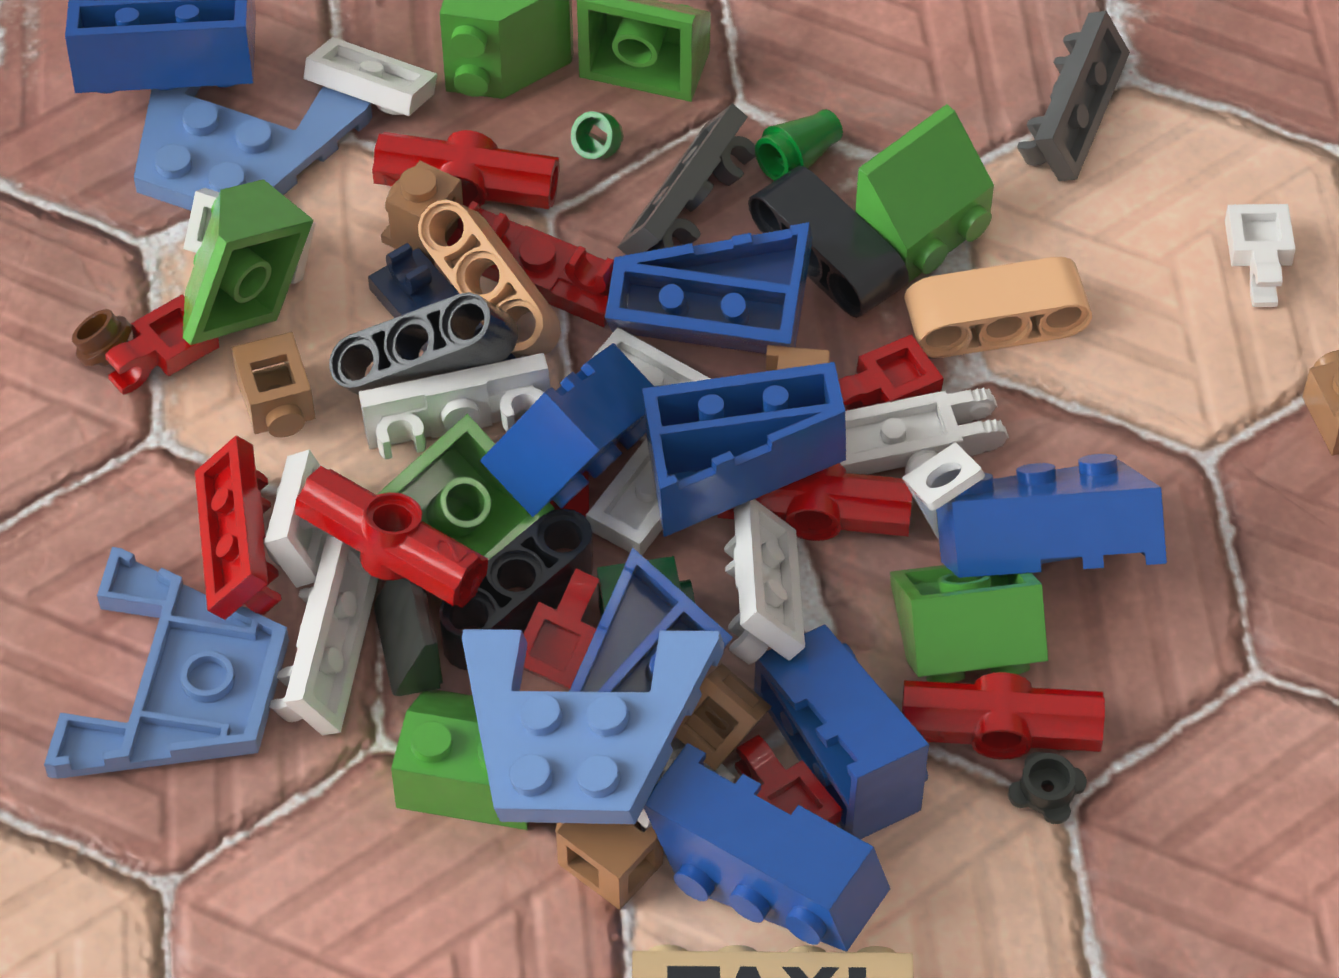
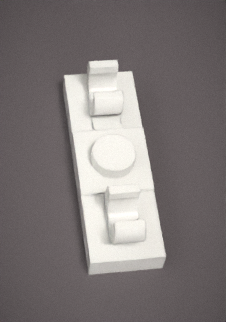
(438, 402)
(767, 584)
(328, 641)

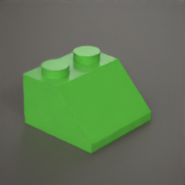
(503, 44)
(643, 45)
(926, 192)
(244, 261)
(462, 494)
(969, 622)
(442, 761)

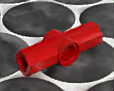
(477, 161)
(840, 501)
(391, 536)
(1005, 715)

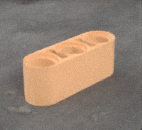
(474, 253)
(998, 307)

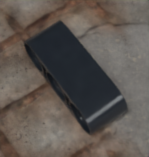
(846, 253)
(451, 346)
(526, 563)

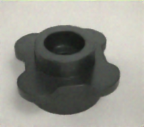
(1053, 770)

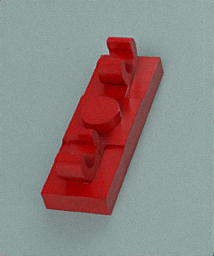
(559, 270)
(234, 531)

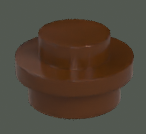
(99, 335)

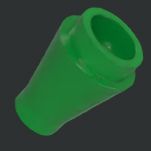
(797, 143)

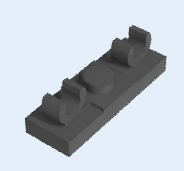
(1077, 98)
(689, 184)

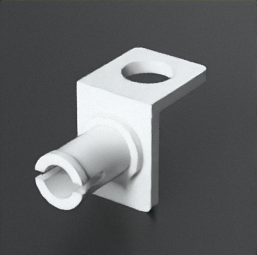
(933, 469)

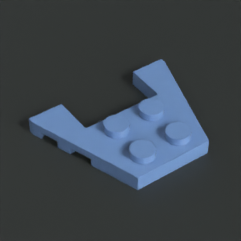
(205, 145)
(200, 688)
(580, 751)

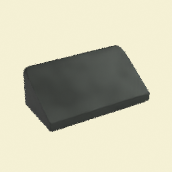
(408, 638)

